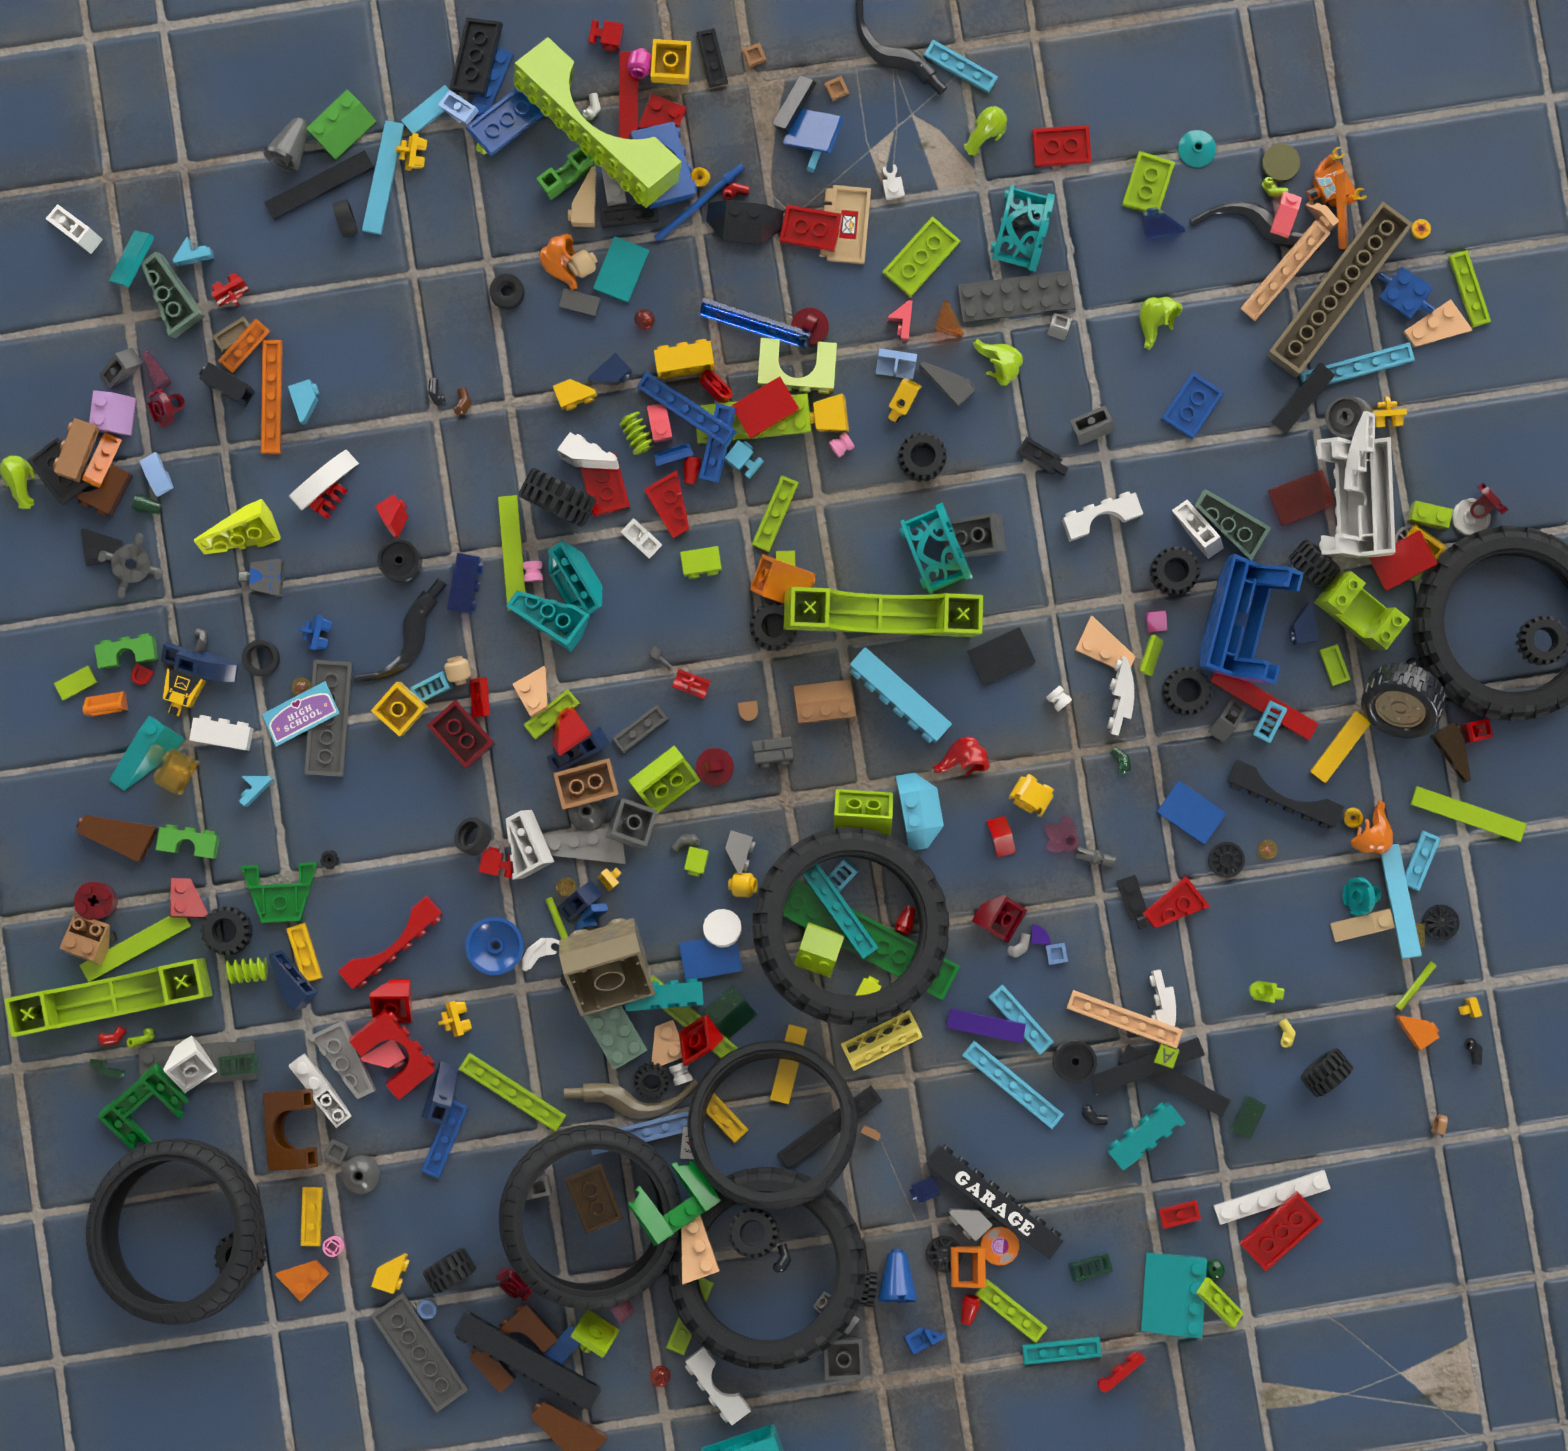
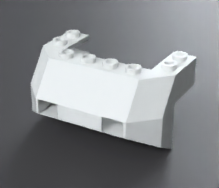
(1366, 515)

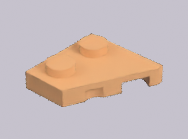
(1322, 215)
(533, 691)
(666, 1044)

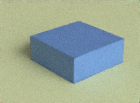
(1056, 953)

